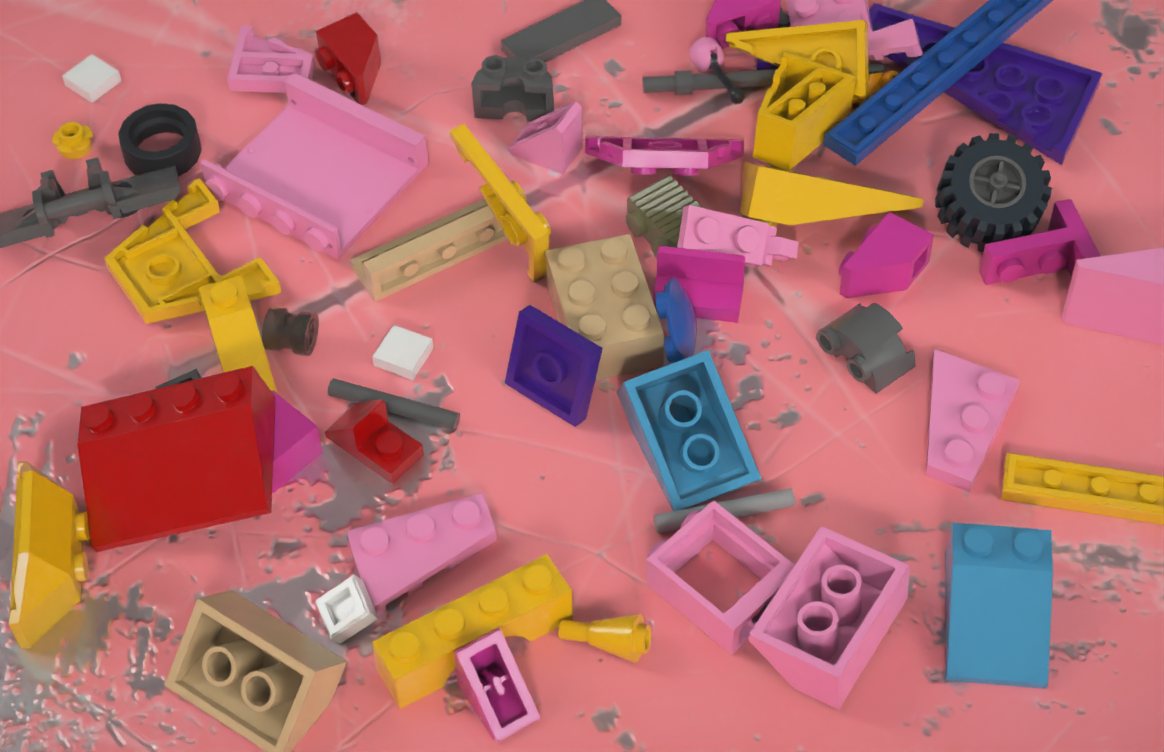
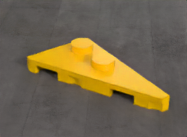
(830, 44)
(507, 202)

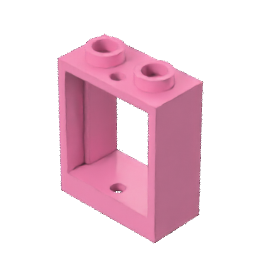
(696, 532)

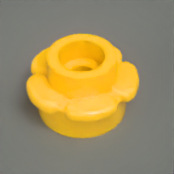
(73, 140)

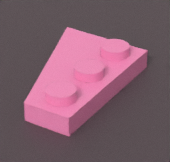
(964, 417)
(410, 548)

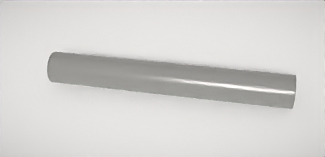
(737, 507)

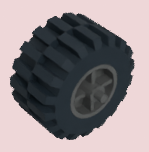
(992, 191)

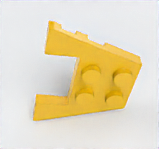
(164, 267)

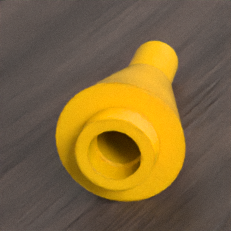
(620, 636)

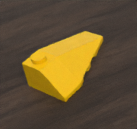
(796, 198)

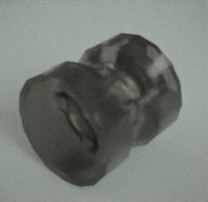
(290, 331)

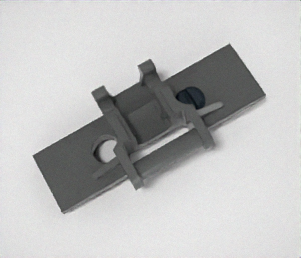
(117, 198)

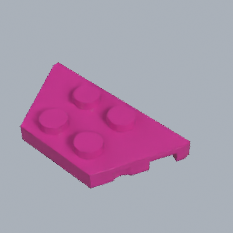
(648, 153)

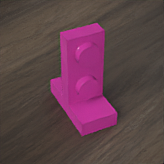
(1040, 252)

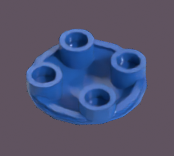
(681, 319)

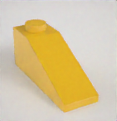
(235, 328)

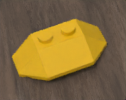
(45, 555)

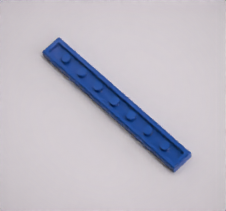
(928, 77)

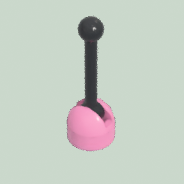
(711, 62)

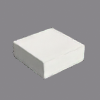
(91, 78)
(403, 352)
(346, 609)

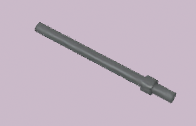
(685, 82)

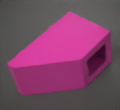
(740, 16)
(887, 258)

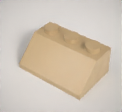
(253, 671)

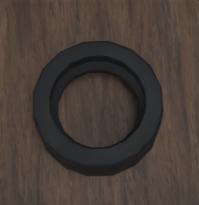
(156, 120)

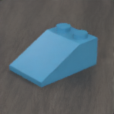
(688, 431)
(998, 605)

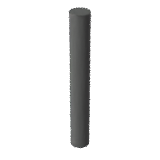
(395, 404)

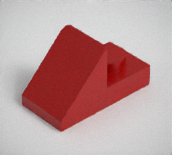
(375, 440)

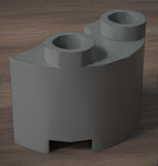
(512, 86)
(870, 344)

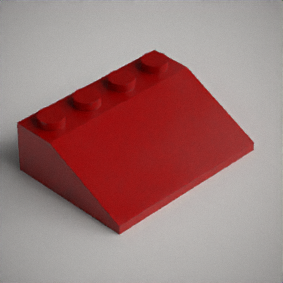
(177, 458)

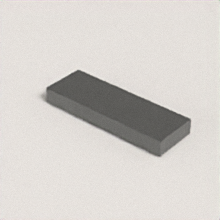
(563, 31)

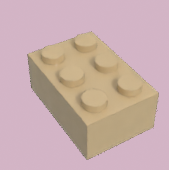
(606, 299)

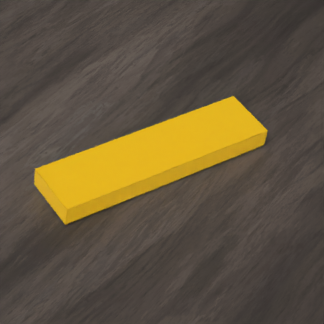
(1083, 488)

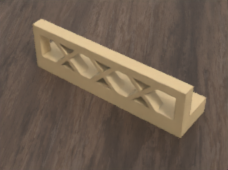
(428, 250)

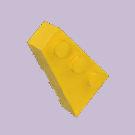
(800, 110)

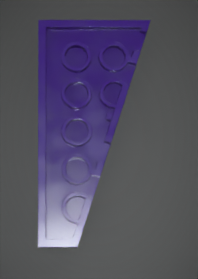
(1012, 87)

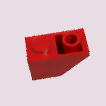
(351, 54)

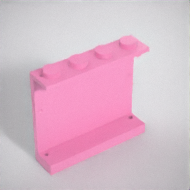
(321, 168)

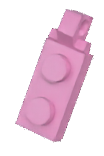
(736, 235)

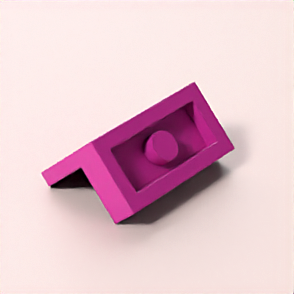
(709, 278)

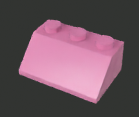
(831, 615)

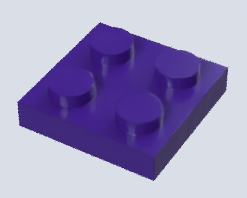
(553, 365)

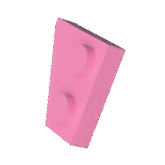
(266, 64)

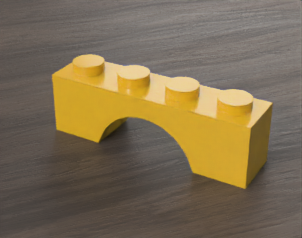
(520, 603)

